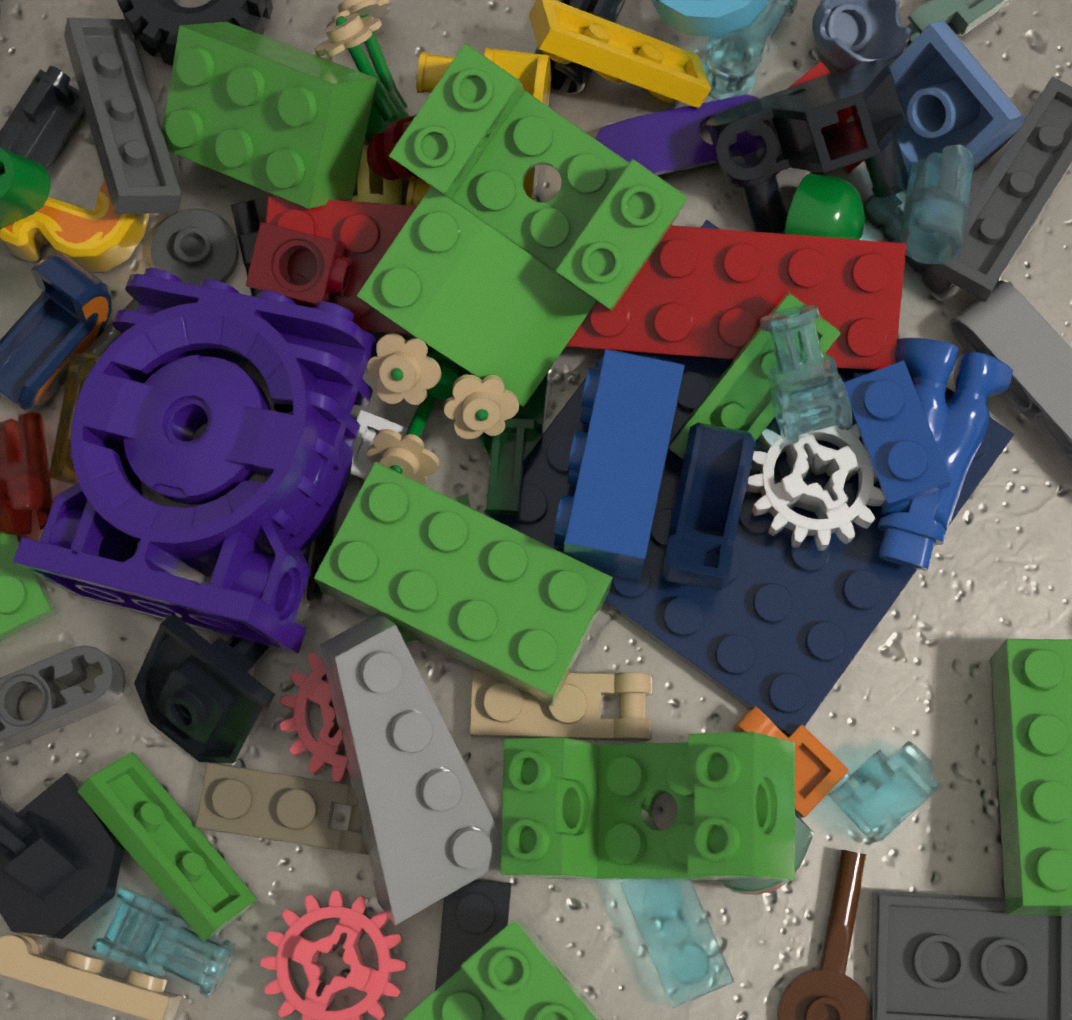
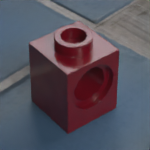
(271, 257)

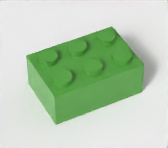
(267, 113)

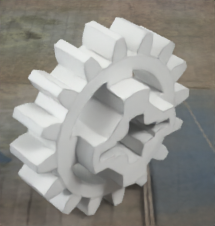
(828, 505)

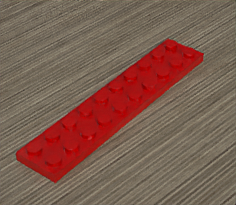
(691, 297)

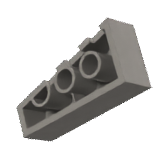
(410, 782)

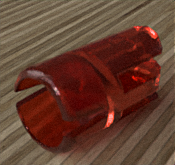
(24, 474)

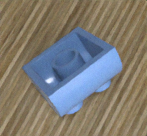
(950, 99)

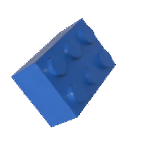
(618, 463)

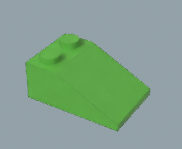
(476, 296)

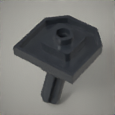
(203, 691)
(55, 862)

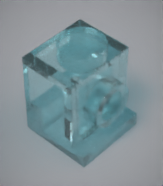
(886, 790)

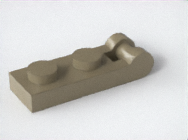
(278, 808)

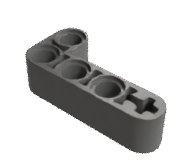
(55, 713)

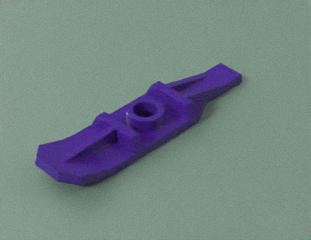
(672, 137)

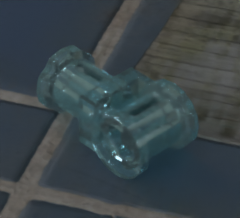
(745, 49)
(805, 382)
(152, 938)

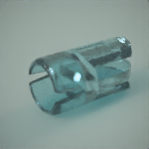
(937, 205)

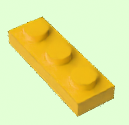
(618, 53)

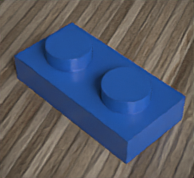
(896, 434)

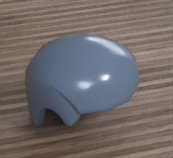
(859, 31)

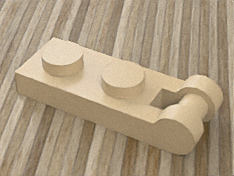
(510, 713)
(82, 978)

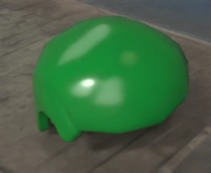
(826, 209)

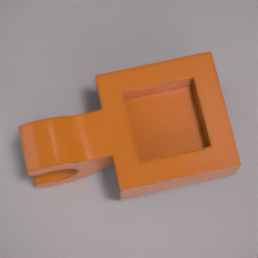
(815, 765)

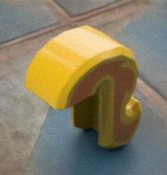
(91, 238)

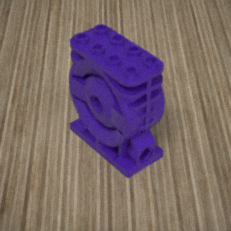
(140, 425)

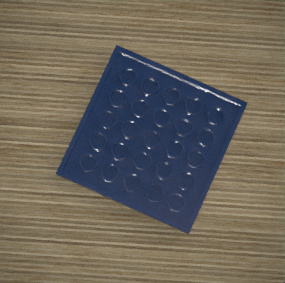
(788, 611)

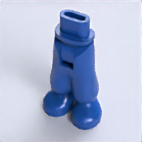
(959, 431)

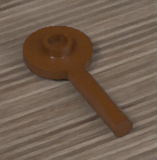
(827, 991)

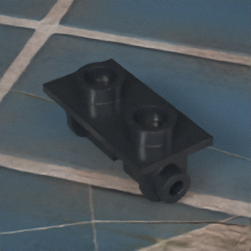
(43, 117)

